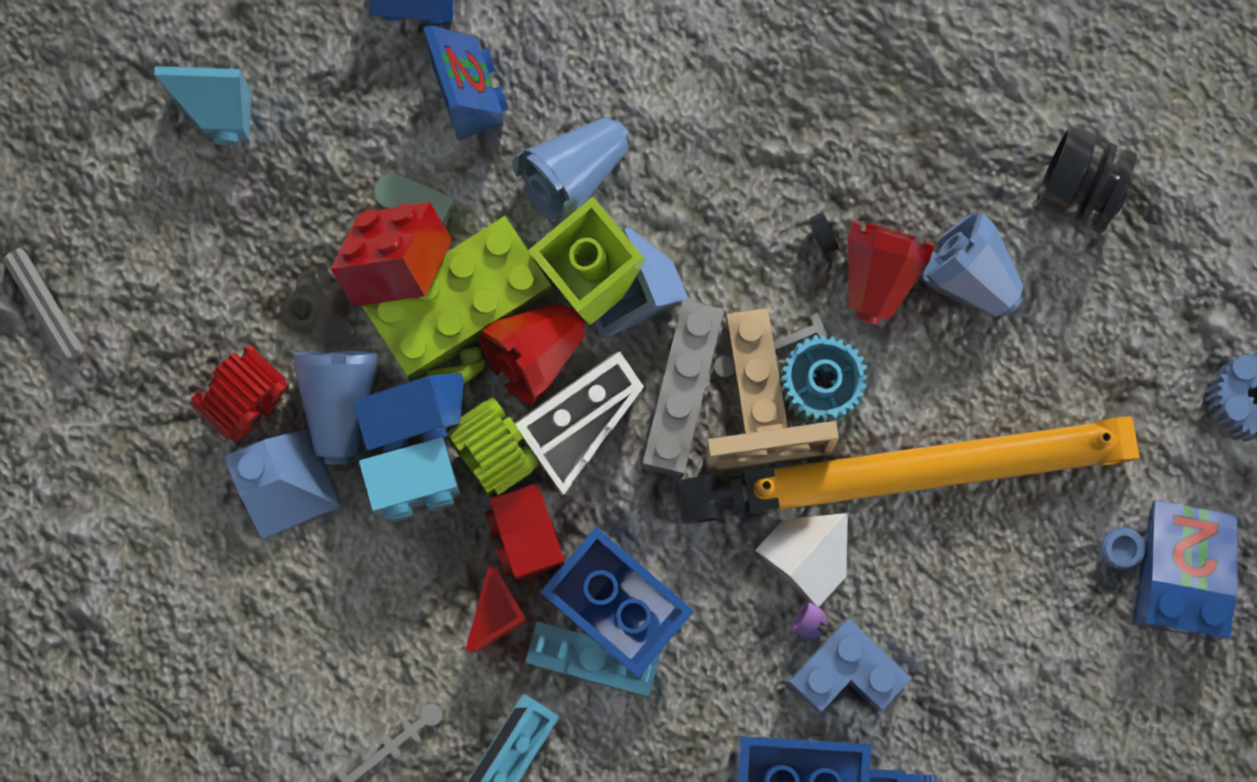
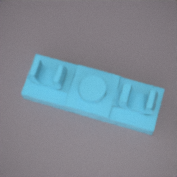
(584, 658)

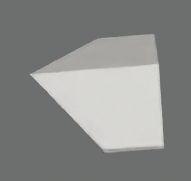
(809, 553)

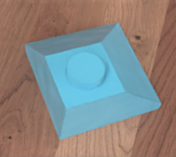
(212, 99)

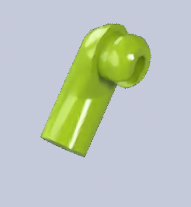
(471, 364)

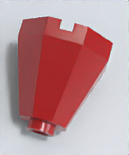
(882, 269)
(532, 348)

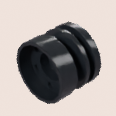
(1086, 180)

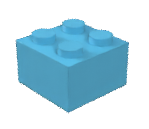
(410, 480)

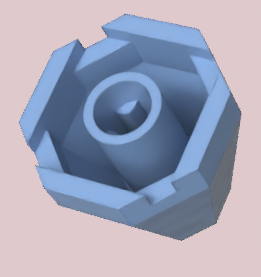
(975, 268)

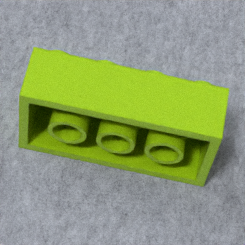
(474, 287)

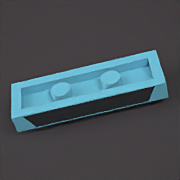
(516, 743)

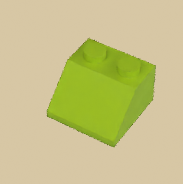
(589, 260)

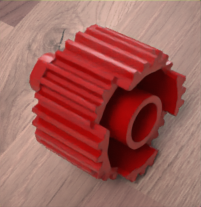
(239, 393)

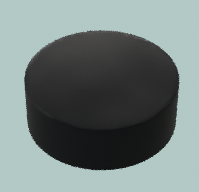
(823, 234)

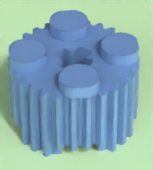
(1230, 397)

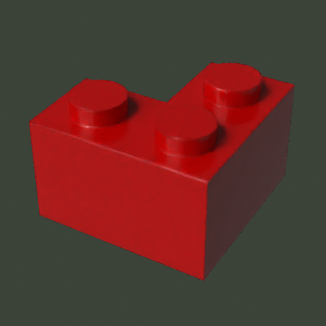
(526, 533)

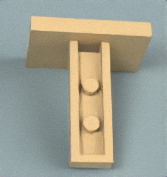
(762, 405)

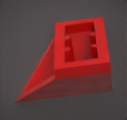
(495, 614)

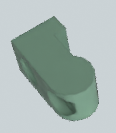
(396, 190)

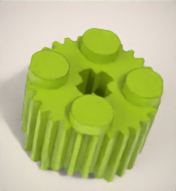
(492, 447)

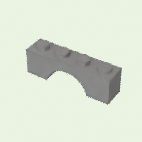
(682, 389)

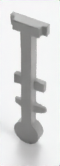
(724, 365)
(429, 715)

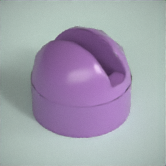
(808, 620)

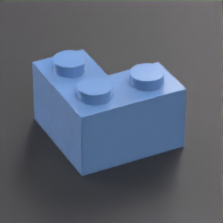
(850, 659)

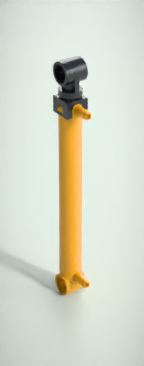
(908, 470)

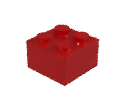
(391, 254)

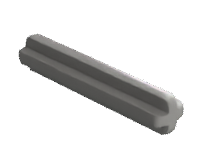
(43, 305)

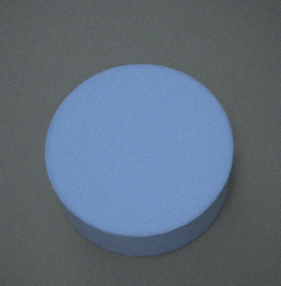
(1122, 548)

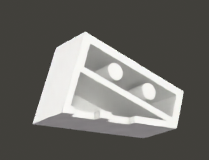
(578, 418)

